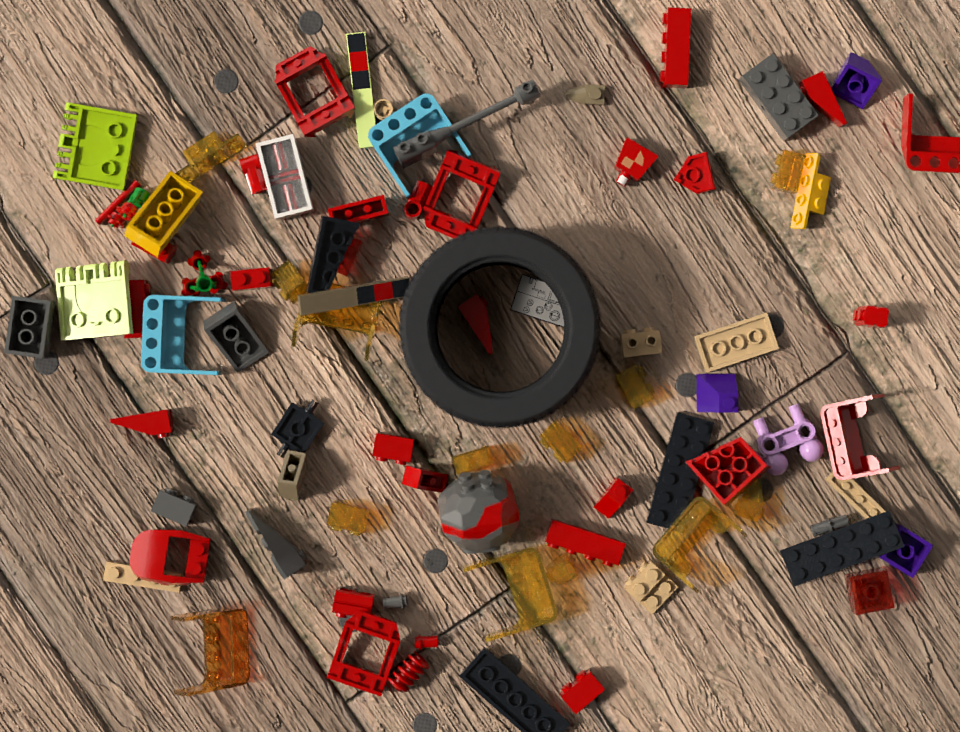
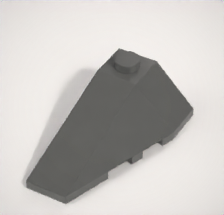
(285, 554)

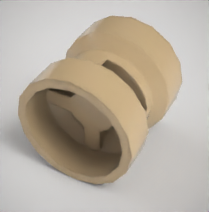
(383, 106)

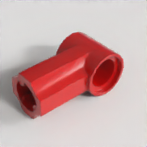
(253, 171)
(417, 198)

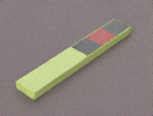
(361, 86)

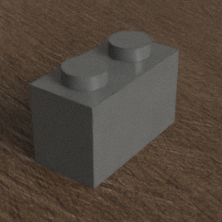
(174, 507)

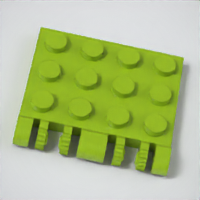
(98, 148)

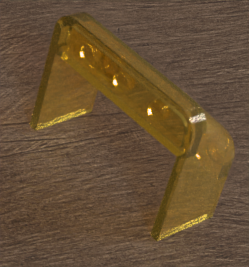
(686, 532)

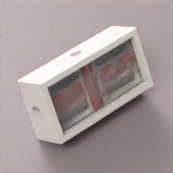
(285, 177)

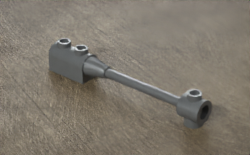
(425, 143)

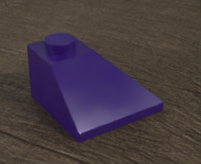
(856, 81)
(716, 393)

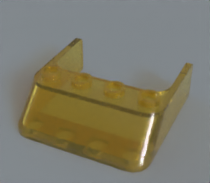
(355, 318)
(528, 588)

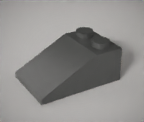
(235, 336)

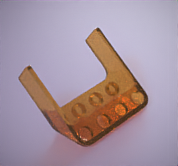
(224, 649)

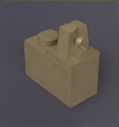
(292, 475)

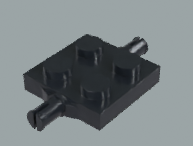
(297, 428)

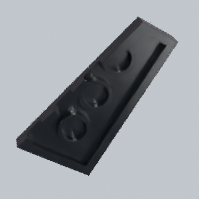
(331, 245)

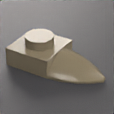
(588, 94)

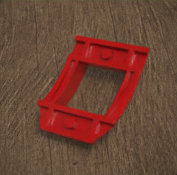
(324, 115)
(470, 170)
(357, 676)

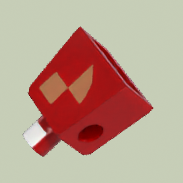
(633, 161)

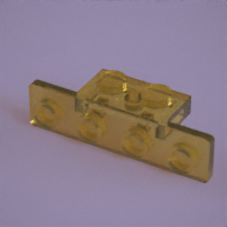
(208, 154)

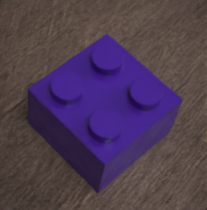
(911, 556)

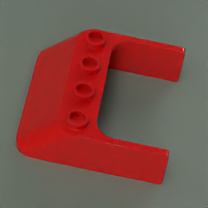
(927, 152)

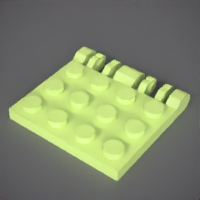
(94, 302)

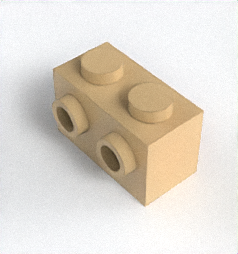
(640, 343)

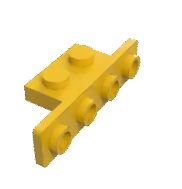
(811, 192)

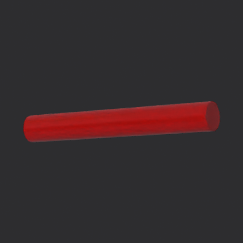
(117, 202)

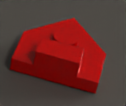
(696, 174)

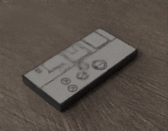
(537, 301)

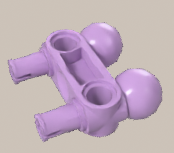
(810, 447)

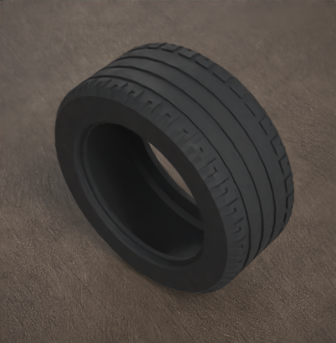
(420, 326)

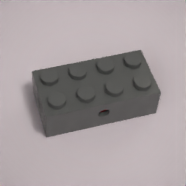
(778, 97)

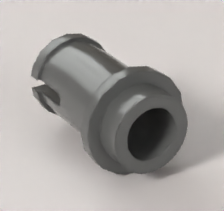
(395, 602)

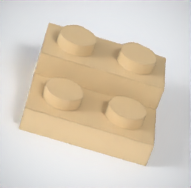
(650, 586)

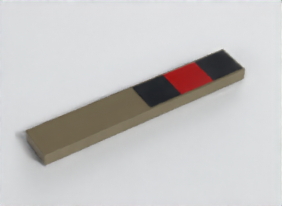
(352, 295)

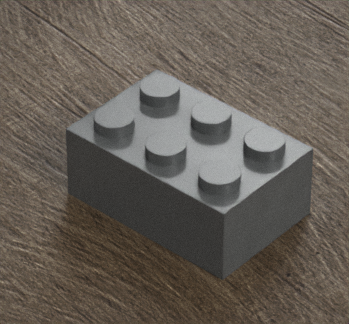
(30, 327)

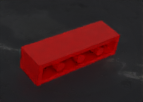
(676, 47)
(585, 542)

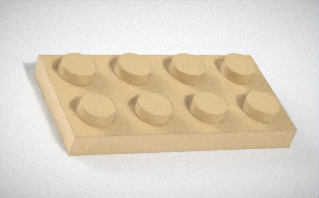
(736, 342)

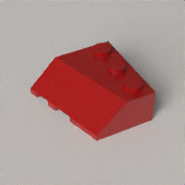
(729, 469)

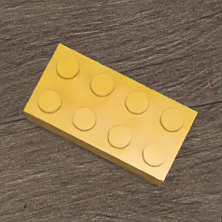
(163, 213)

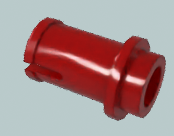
(426, 641)

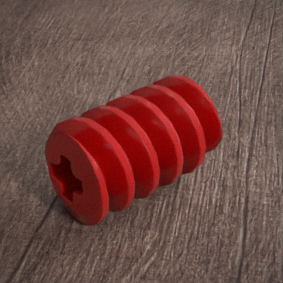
(409, 672)

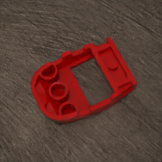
(150, 554)

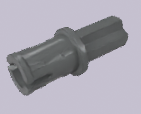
(829, 525)

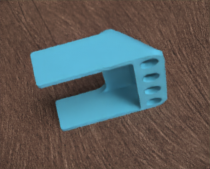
(406, 123)
(165, 334)

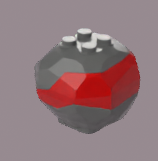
(478, 511)

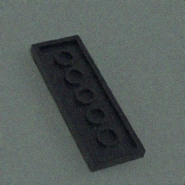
(676, 479)
(842, 548)
(511, 695)

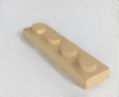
(855, 496)
(123, 574)

